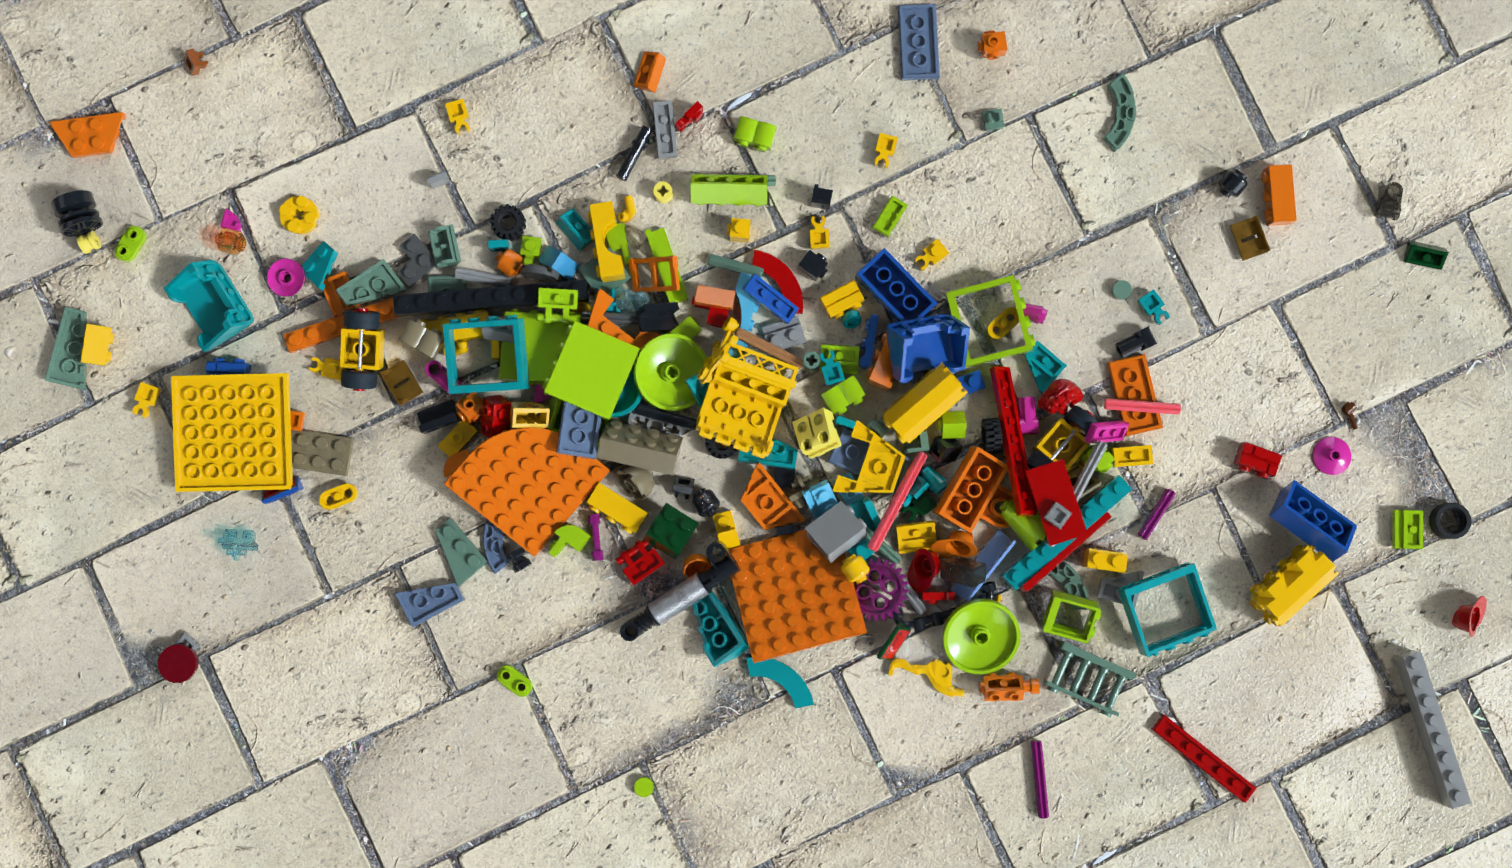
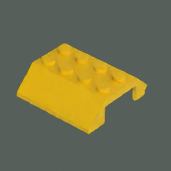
(741, 410)

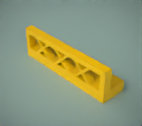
(760, 370)

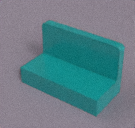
(866, 511)

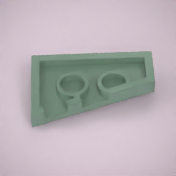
(460, 552)

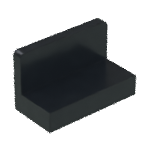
(656, 316)
(437, 417)

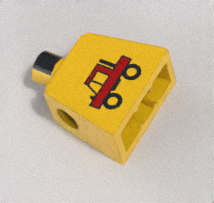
(526, 415)

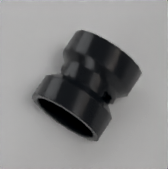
(519, 561)

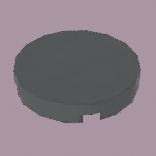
(539, 273)

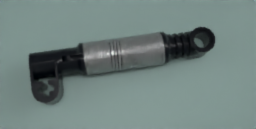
(684, 594)

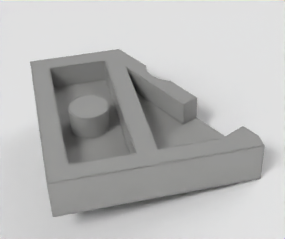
(1108, 586)

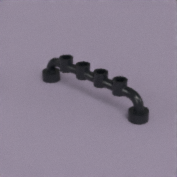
(937, 618)

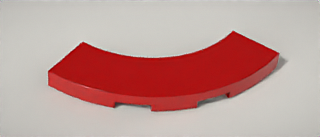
(781, 275)

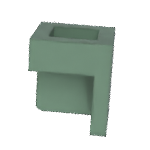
(919, 444)

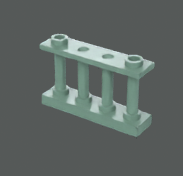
(1103, 666)

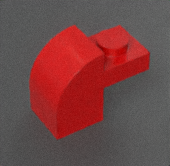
(716, 315)

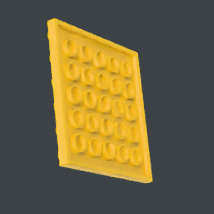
(232, 432)

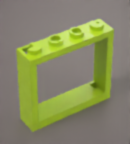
(1020, 305)

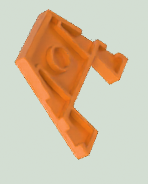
(602, 324)

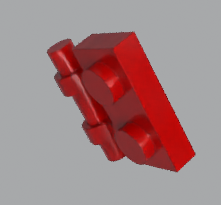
(644, 565)

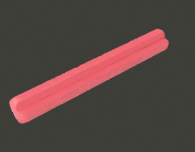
(1142, 406)

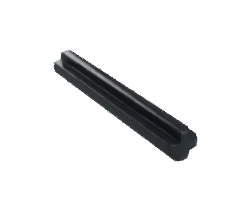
(666, 416)

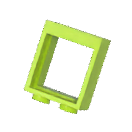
(1064, 631)

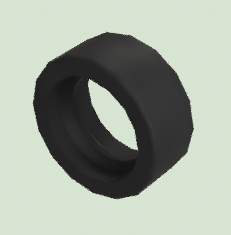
(1463, 513)

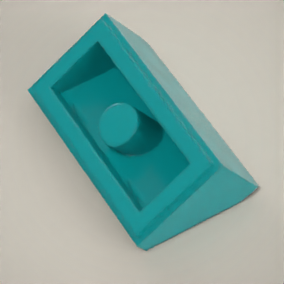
(575, 229)

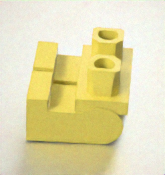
(817, 433)

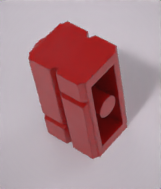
(1257, 459)

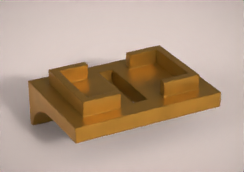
(1246, 229)
(398, 374)

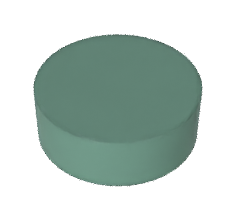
(1121, 290)

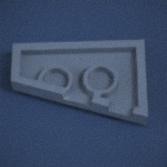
(428, 602)

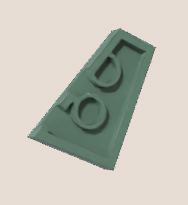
(370, 285)

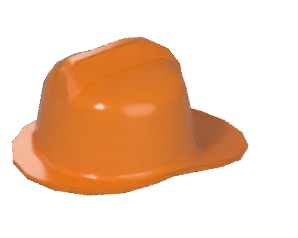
(957, 543)

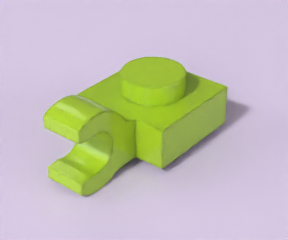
(530, 249)

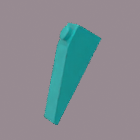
(719, 631)

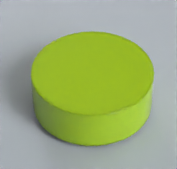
(644, 787)

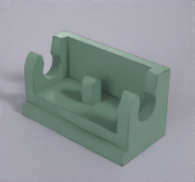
(444, 246)

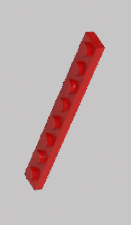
(1012, 440)

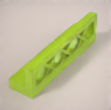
(661, 248)

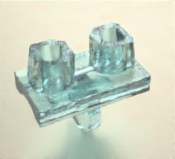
(632, 300)
(238, 546)

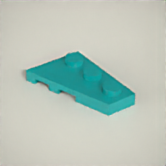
(780, 456)

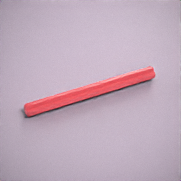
(897, 501)

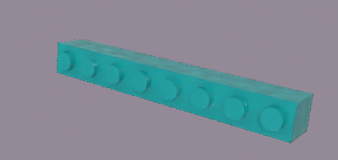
(1091, 511)

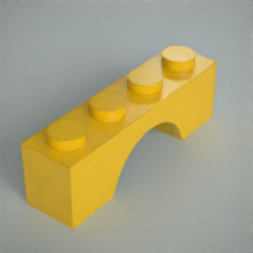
(603, 219)

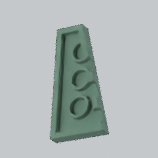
(66, 354)

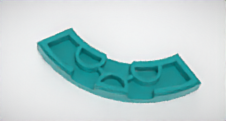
(784, 676)

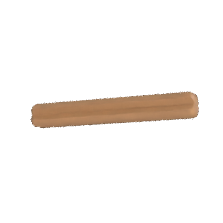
(768, 348)

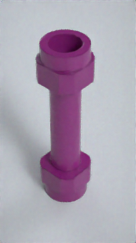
(597, 553)

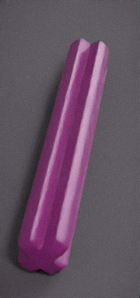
(1040, 779)

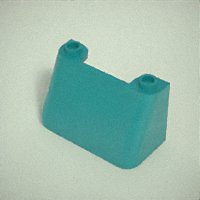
(211, 301)

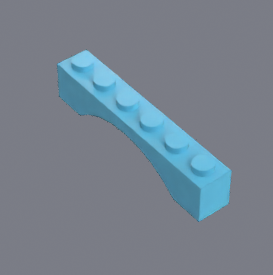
(748, 307)

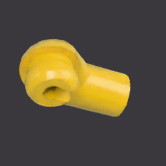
(630, 210)
(461, 348)

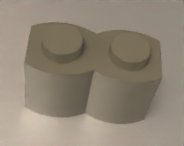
(421, 338)

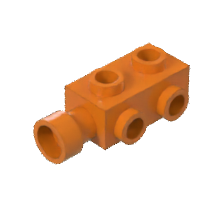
(1007, 687)

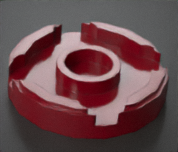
(178, 663)

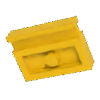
(915, 536)

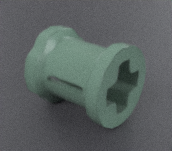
(816, 358)

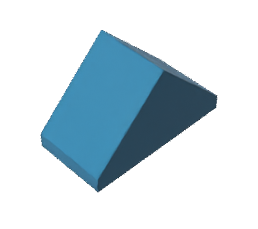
(559, 261)

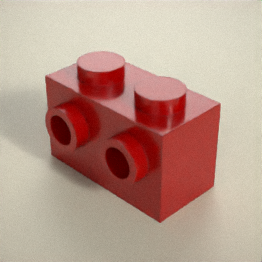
(495, 415)

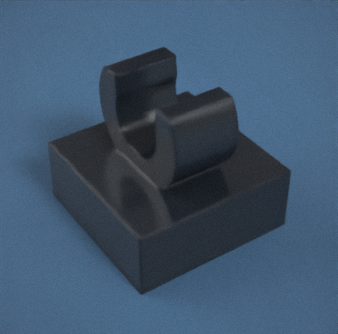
(683, 485)

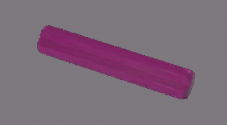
(1156, 514)

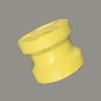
(665, 194)
(89, 242)

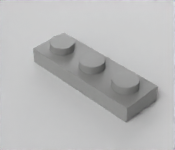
(665, 129)

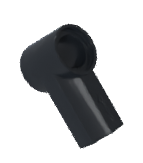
(1139, 341)

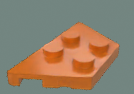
(89, 134)
(768, 501)

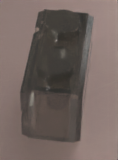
(963, 570)

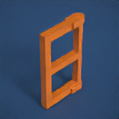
(673, 262)

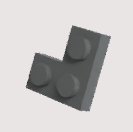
(421, 261)

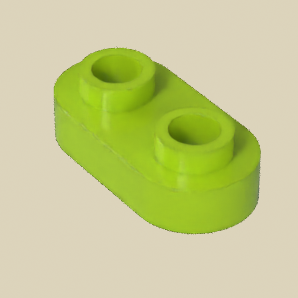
(131, 244)
(514, 680)

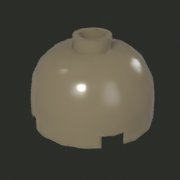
(637, 481)

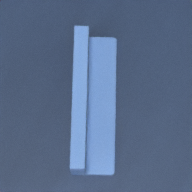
(991, 555)

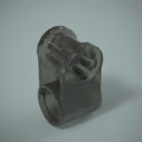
(1389, 205)

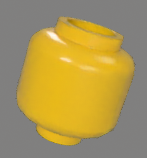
(855, 569)

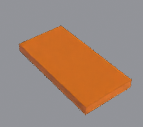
(1133, 382)

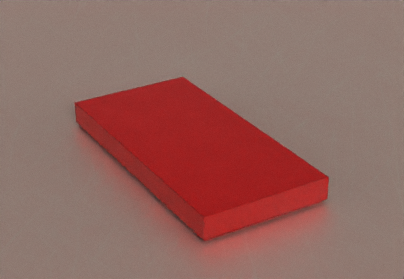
(1053, 484)

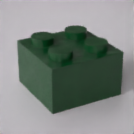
(670, 531)

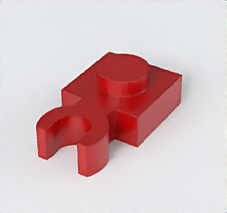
(691, 115)
(932, 597)

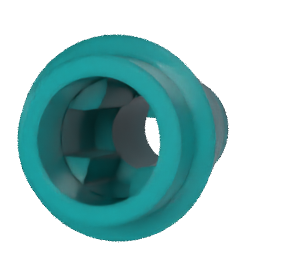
(934, 479)

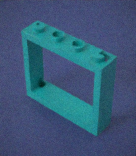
(520, 354)
(1184, 637)

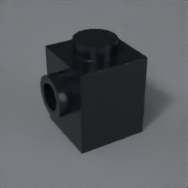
(813, 265)

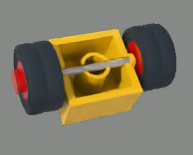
(361, 349)
(1063, 439)

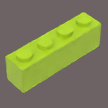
(729, 189)

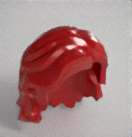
(1059, 395)

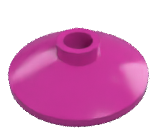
(277, 277)
(1323, 456)

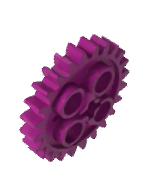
(886, 575)

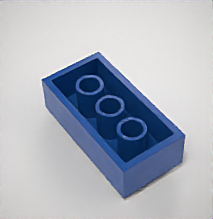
(895, 288)
(1313, 520)

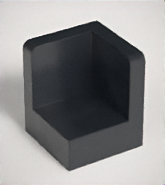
(821, 198)
(945, 449)

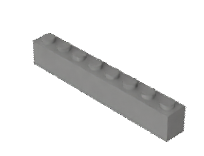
(1432, 729)

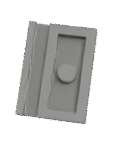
(784, 334)

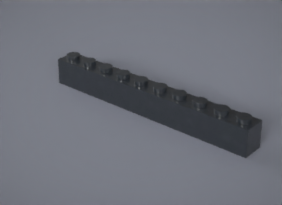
(480, 298)

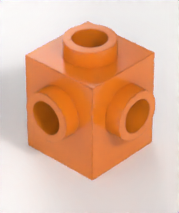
(992, 44)
(470, 408)

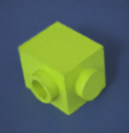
(952, 424)

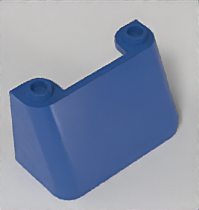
(926, 343)

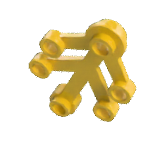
(718, 351)

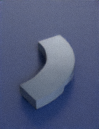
(494, 547)

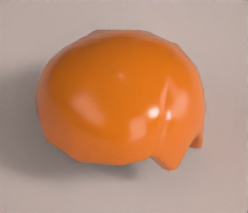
(695, 563)

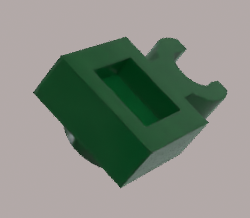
(922, 505)

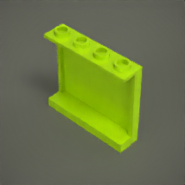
(541, 347)
(590, 370)

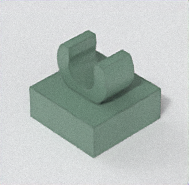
(993, 119)
(878, 427)

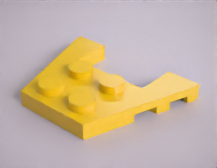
(879, 467)

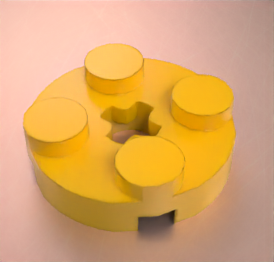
(309, 218)

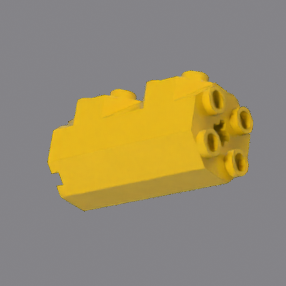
(924, 403)
(1293, 585)

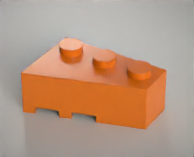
(881, 374)

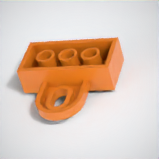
(975, 492)

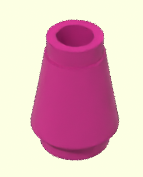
(1035, 313)

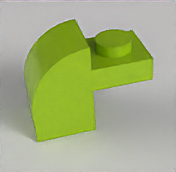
(570, 534)

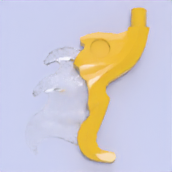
(925, 660)

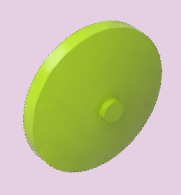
(664, 367)
(981, 636)

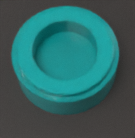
(851, 319)

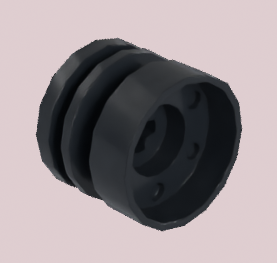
(76, 213)

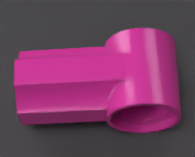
(441, 377)
(1027, 416)

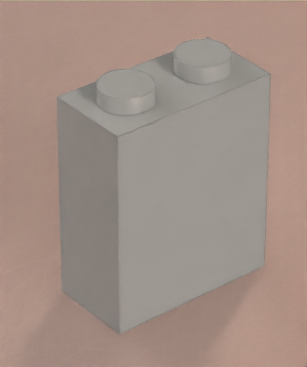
(836, 531)

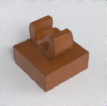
(193, 63)

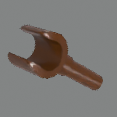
(1348, 410)

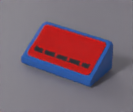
(270, 496)

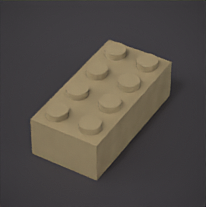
(640, 447)

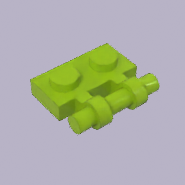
(557, 298)

